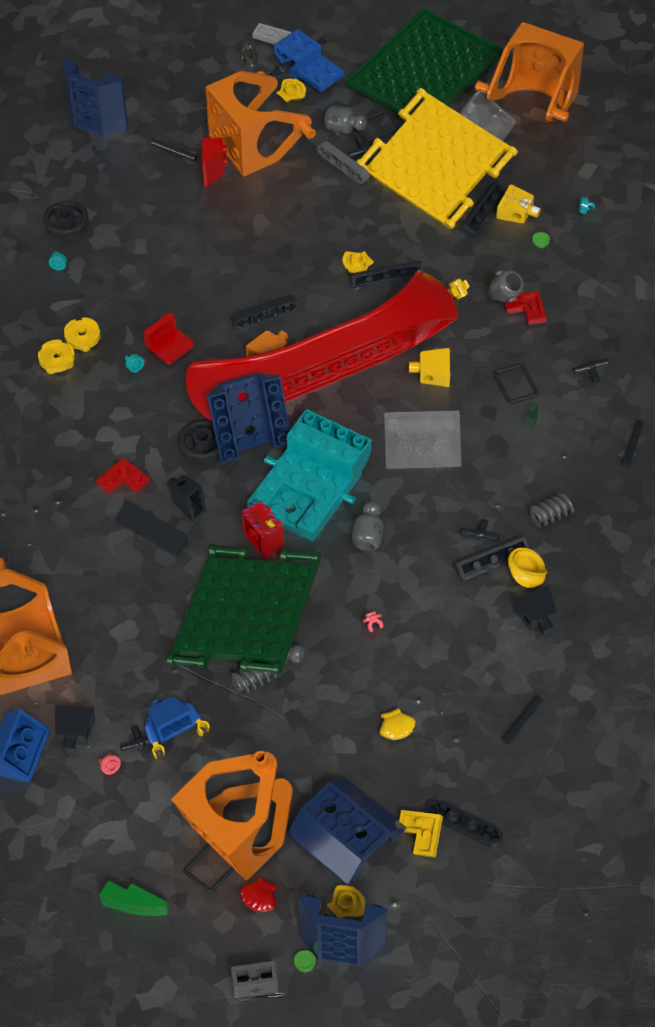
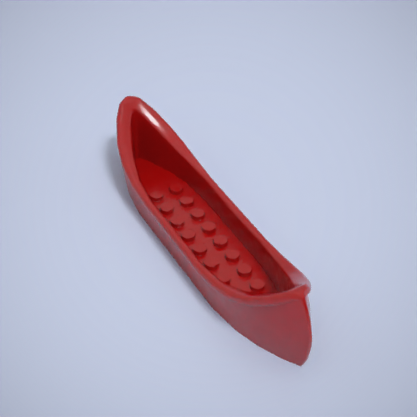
(339, 352)

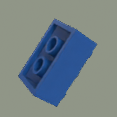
(20, 745)

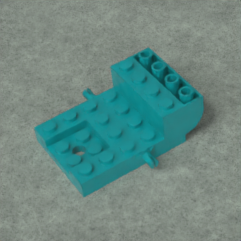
(313, 474)

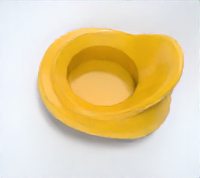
(527, 567)

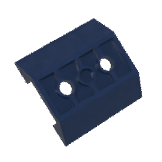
(95, 104)
(262, 408)
(332, 835)
(339, 938)

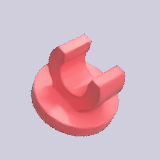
(372, 618)
(109, 764)

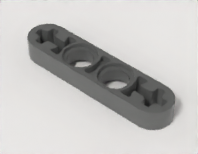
(343, 162)

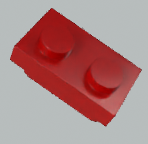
(166, 339)

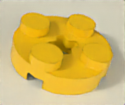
(82, 342)
(59, 364)

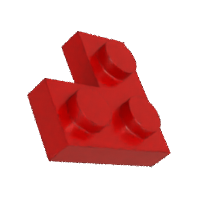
(529, 303)
(122, 473)

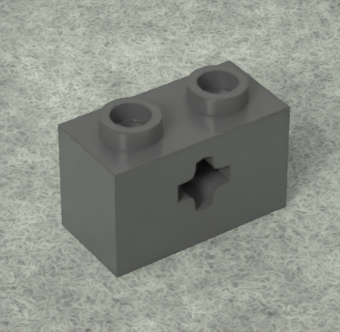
(254, 979)

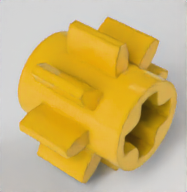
(458, 288)

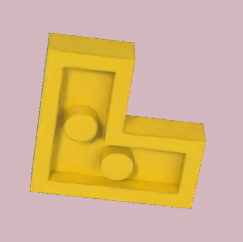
(427, 828)

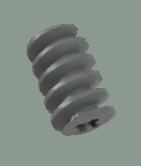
(551, 508)
(243, 680)

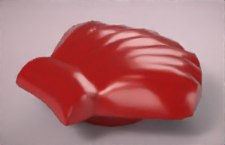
(259, 895)

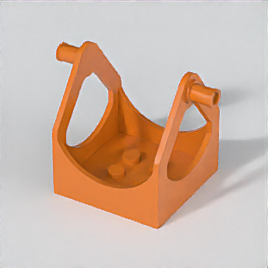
(540, 64)
(242, 125)
(29, 638)
(235, 839)

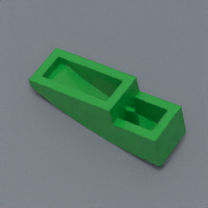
(133, 900)

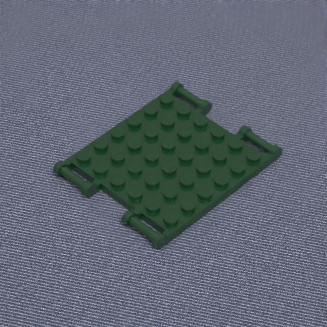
(245, 609)

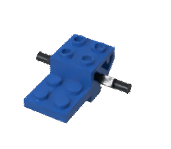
(305, 62)

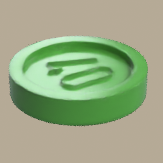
(540, 239)
(304, 961)

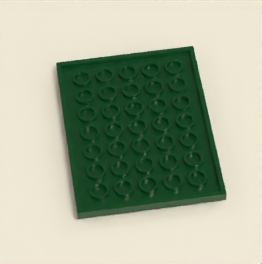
(424, 55)

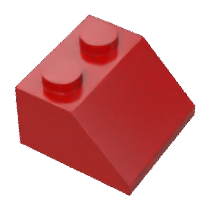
(213, 159)

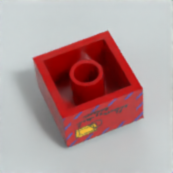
(262, 529)

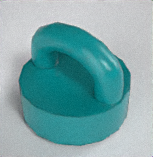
(585, 206)
(57, 261)
(134, 362)

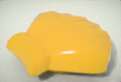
(292, 90)
(356, 261)
(396, 725)
(347, 902)

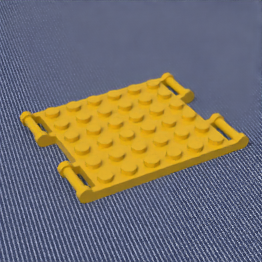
(436, 158)

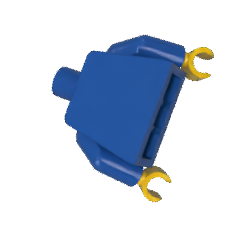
(169, 719)

